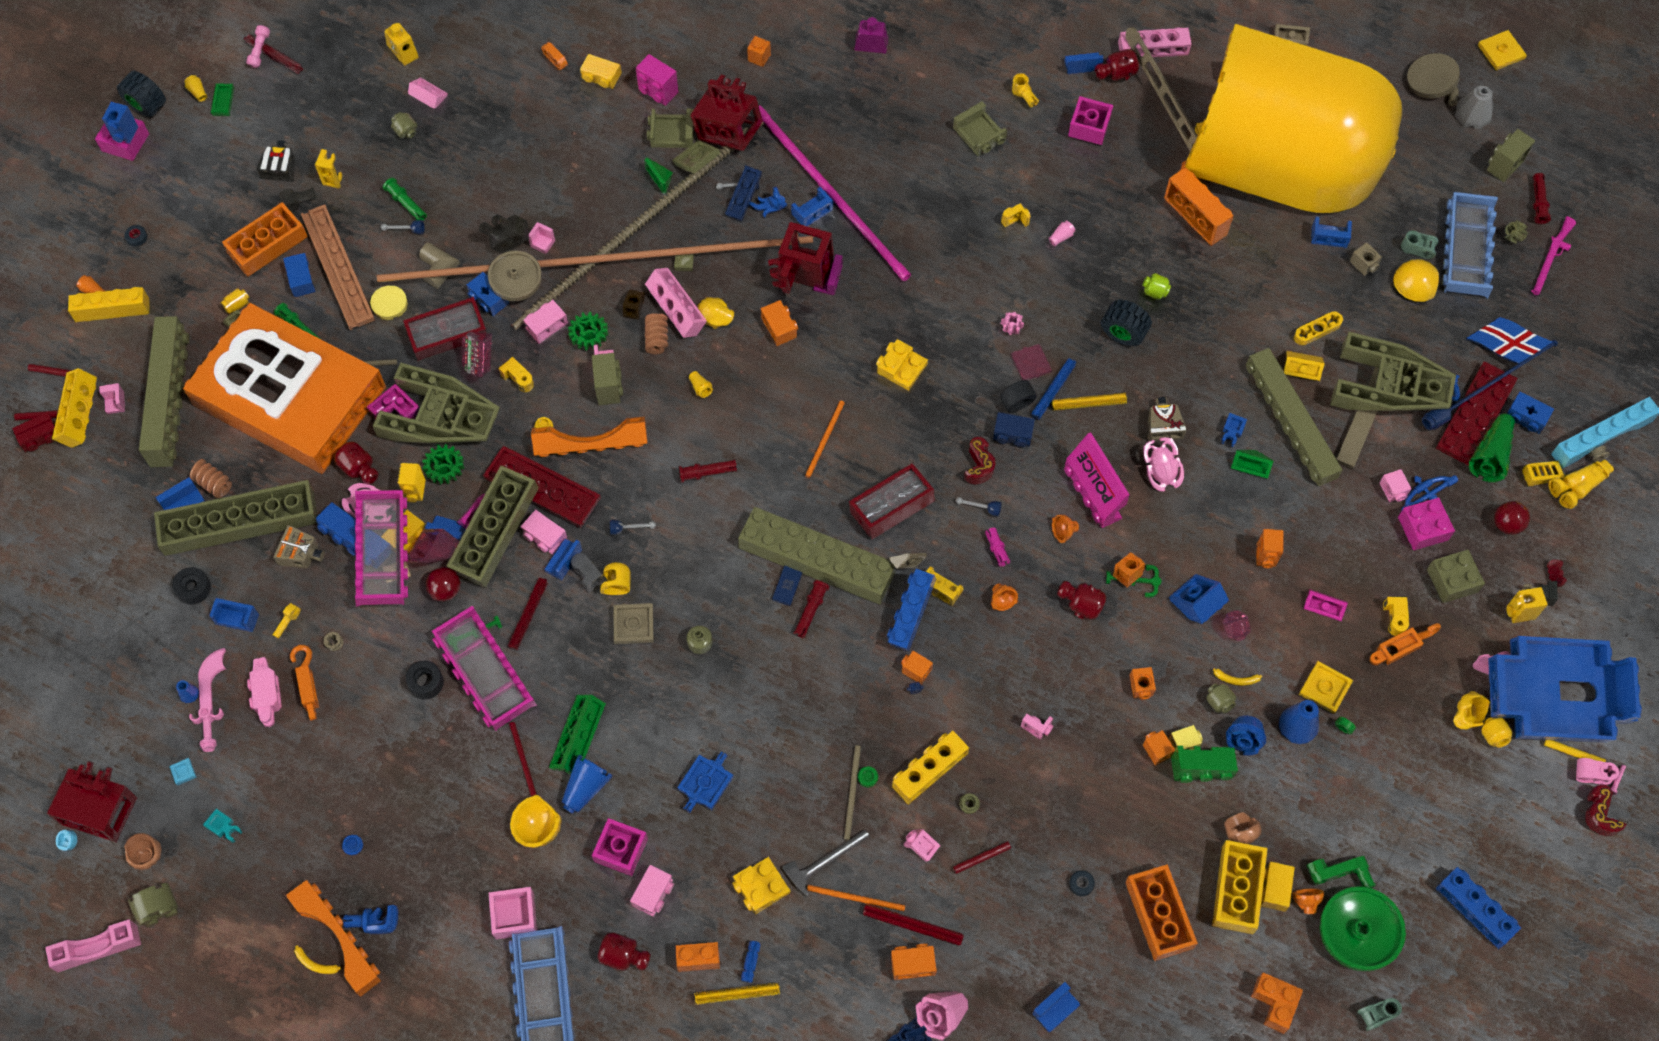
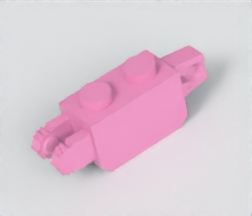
(265, 691)

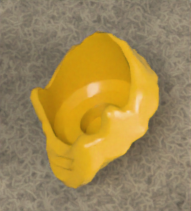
(715, 312)
(1471, 711)

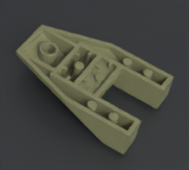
(1402, 381)
(446, 415)

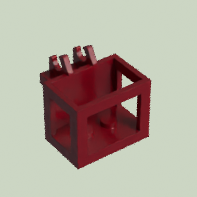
(722, 113)
(801, 263)
(91, 802)

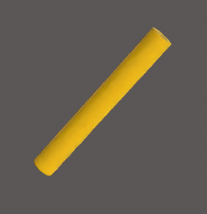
(1571, 751)

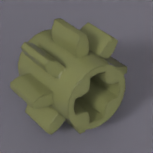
(1516, 231)

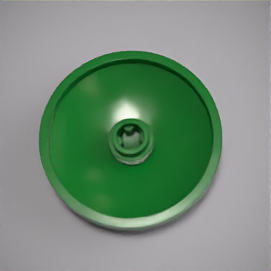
(1362, 929)

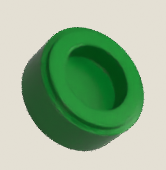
(1345, 725)
(868, 777)

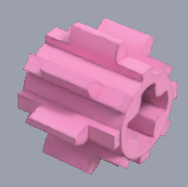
(1012, 323)

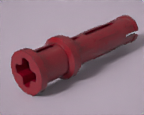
(1541, 204)
(698, 471)
(814, 600)

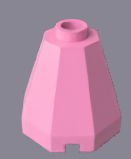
(941, 1013)

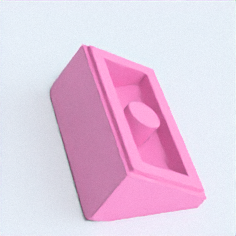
(426, 92)

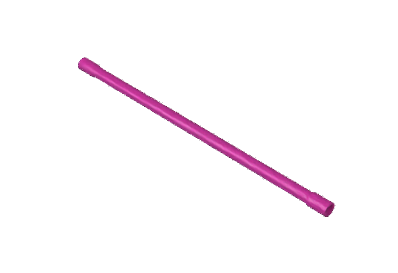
(897, 267)

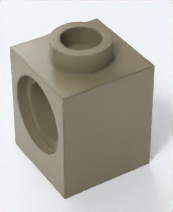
(1365, 253)

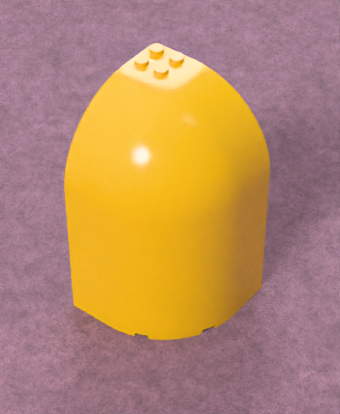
(1296, 125)

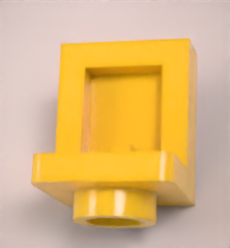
(1014, 214)

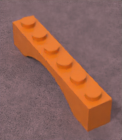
(549, 440)
(357, 970)

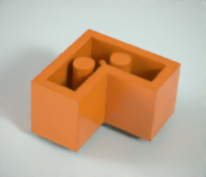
(1282, 998)

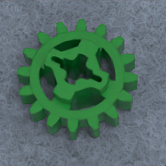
(588, 331)
(443, 464)

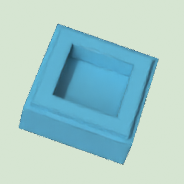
(183, 771)

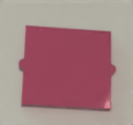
(1031, 362)

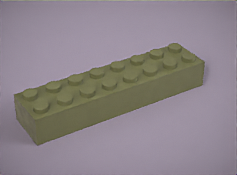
(164, 392)
(235, 517)
(817, 555)

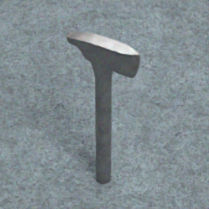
(800, 878)

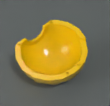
(1417, 280)
(535, 822)

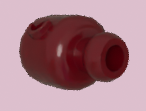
(1118, 65)
(356, 462)
(1084, 599)
(620, 953)

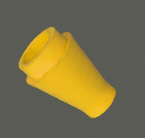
(195, 87)
(701, 386)

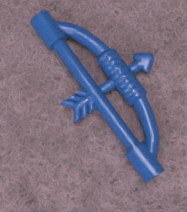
(1448, 481)

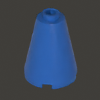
(1300, 722)
(583, 784)

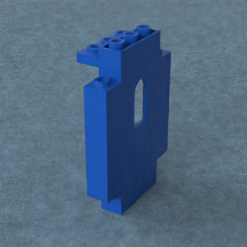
(1529, 689)

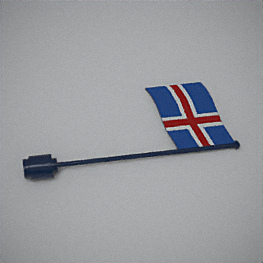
(1508, 342)

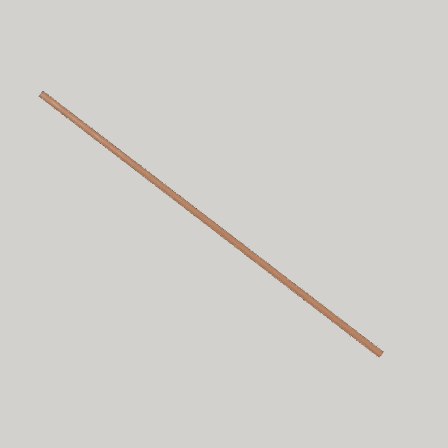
(596, 258)

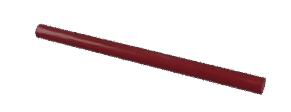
(522, 759)

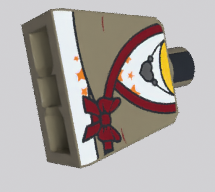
(1165, 421)

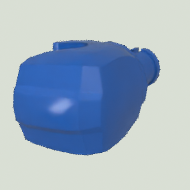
(371, 921)

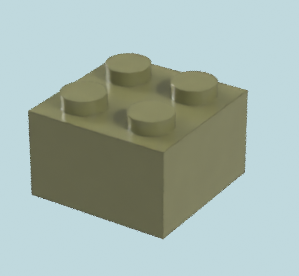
(1510, 155)
(607, 378)
(1455, 576)

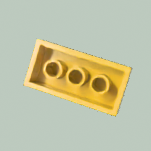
(1239, 887)

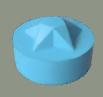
(66, 840)

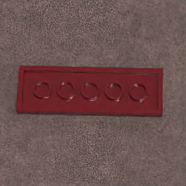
(1476, 414)
(555, 491)

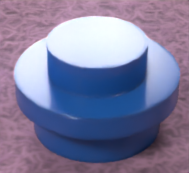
(352, 845)

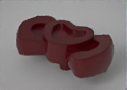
(1555, 571)

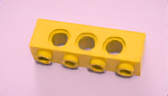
(74, 408)
(911, 790)

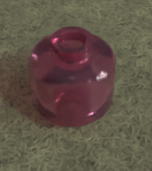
(1236, 625)

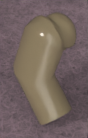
(1453, 97)

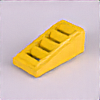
(1531, 479)

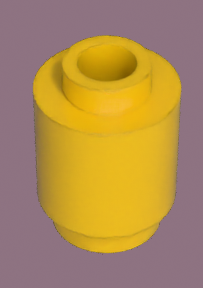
(235, 300)

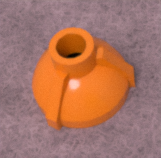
(1063, 527)
(1003, 597)
(1308, 899)

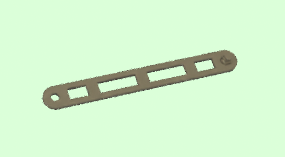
(1133, 38)

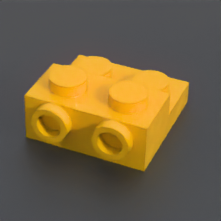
(901, 364)
(760, 885)

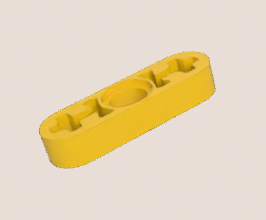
(1314, 335)

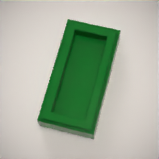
(222, 100)

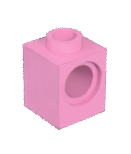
(1395, 486)

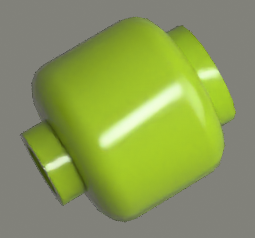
(1156, 286)

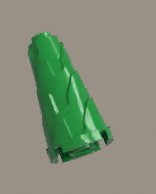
(1493, 453)

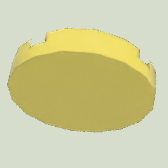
(388, 302)

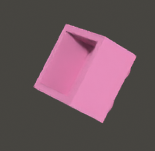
(512, 912)

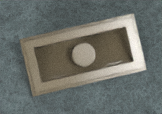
(1292, 33)
(908, 560)

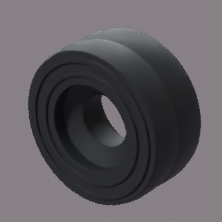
(189, 575)

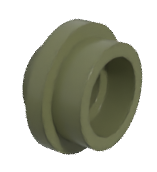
(972, 798)

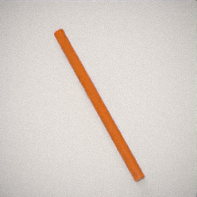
(824, 440)
(886, 904)

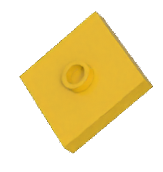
(1502, 50)
(1326, 687)

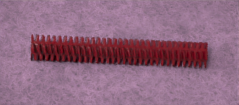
(275, 55)
(528, 611)

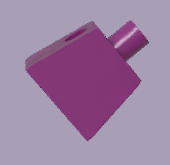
(871, 36)

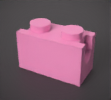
(545, 321)
(543, 532)
(652, 891)

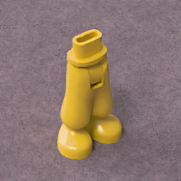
(1579, 483)

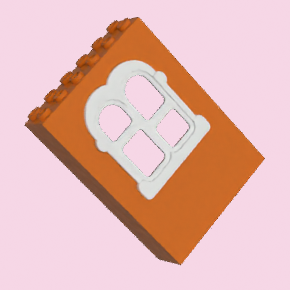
(316, 407)

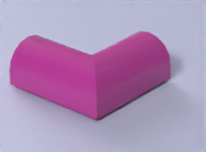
(395, 400)

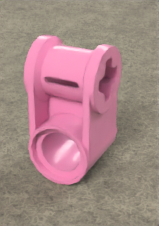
(1593, 771)

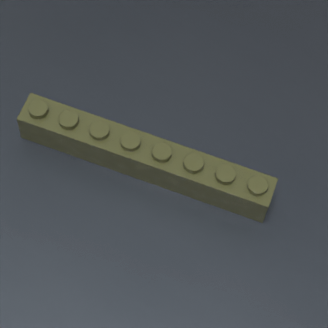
(1293, 417)

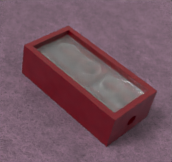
(443, 328)
(892, 501)

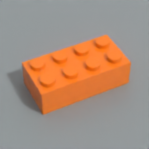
(1198, 206)
(265, 239)
(1161, 912)

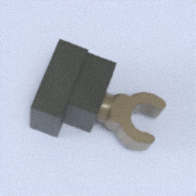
(1549, 590)

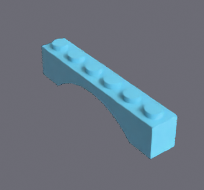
(1593, 437)

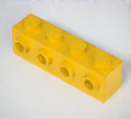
(108, 304)

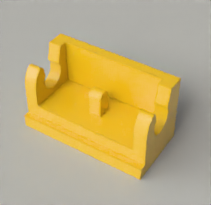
(327, 170)
(945, 589)

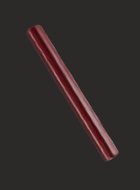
(913, 924)

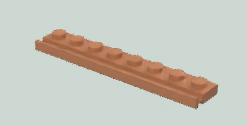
(337, 267)

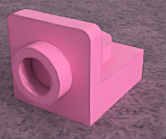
(1035, 727)
(921, 844)

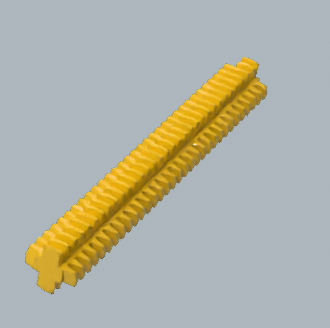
(1120, 397)
(737, 993)

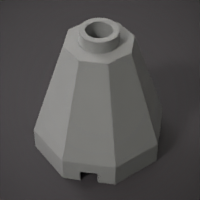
(1475, 108)

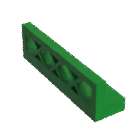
(580, 734)

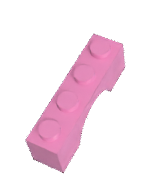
(75, 953)

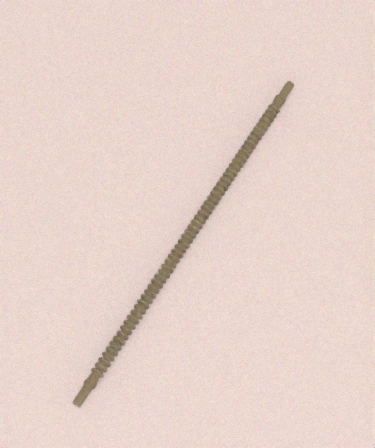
(625, 233)

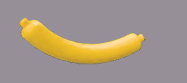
(1236, 681)
(308, 963)

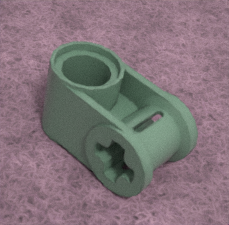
(1419, 244)
(1376, 1014)

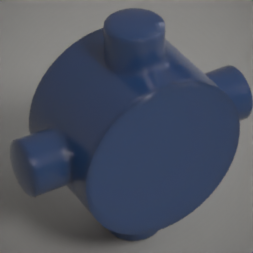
(915, 688)

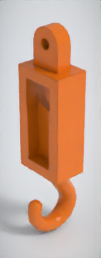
(1405, 643)
(306, 681)

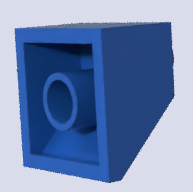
(1199, 598)

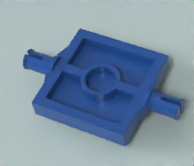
(705, 782)

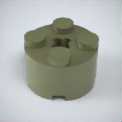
(153, 904)

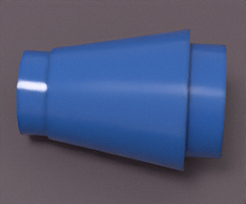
(187, 692)

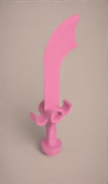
(209, 669)

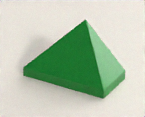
(659, 174)
(1252, 462)

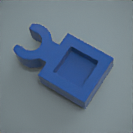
(1233, 428)

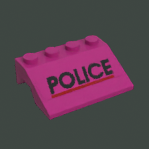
(1096, 481)

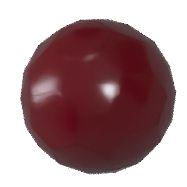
(1512, 517)
(443, 584)

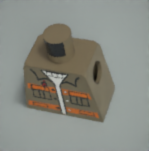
(297, 549)

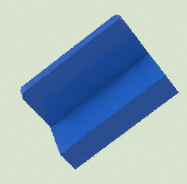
(1082, 62)
(180, 495)
(449, 525)
(561, 561)
(1056, 1007)

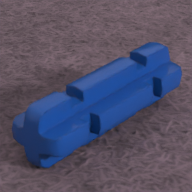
(750, 961)

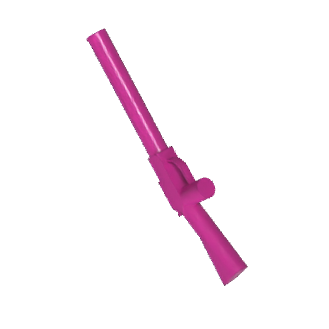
(1556, 243)

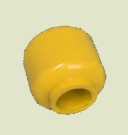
(1496, 732)

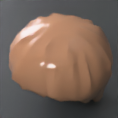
(1242, 828)
(142, 851)

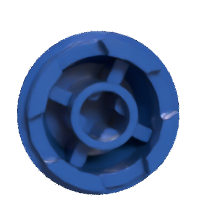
(1246, 735)

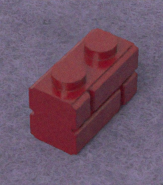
(35, 432)

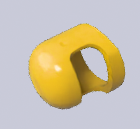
(618, 579)

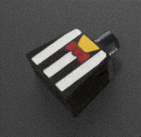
(277, 163)

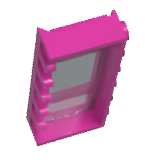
(380, 547)
(482, 668)

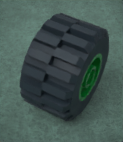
(141, 94)
(1126, 322)

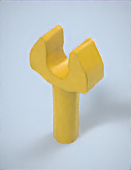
(290, 613)

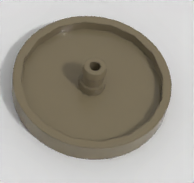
(1433, 75)
(514, 275)

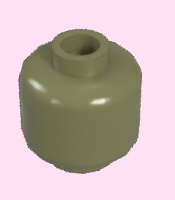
(404, 125)
(699, 639)
(1221, 698)

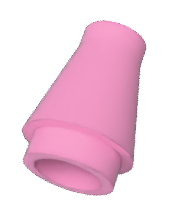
(1063, 232)

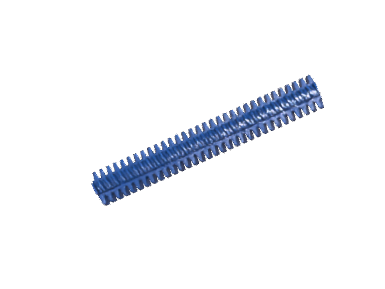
(1053, 388)

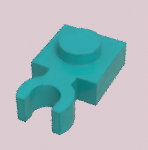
(221, 824)

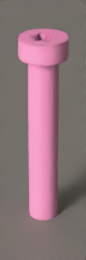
(1617, 780)

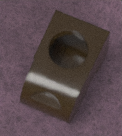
(633, 304)

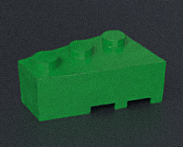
(1203, 764)

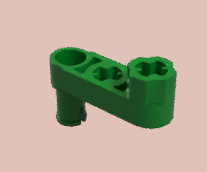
(1321, 873)

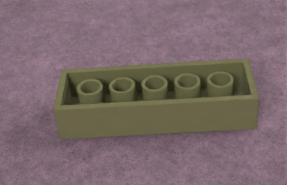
(493, 526)

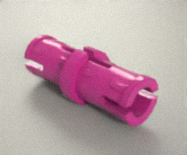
(997, 547)

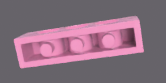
(1161, 42)
(675, 302)

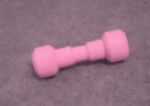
(254, 59)

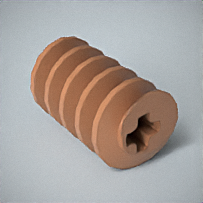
(656, 333)
(210, 478)

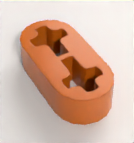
(554, 56)

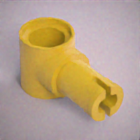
(1022, 89)

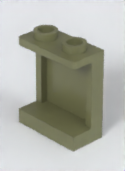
(979, 129)
(670, 130)

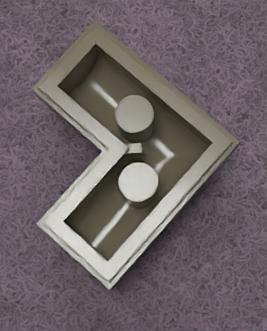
(438, 260)

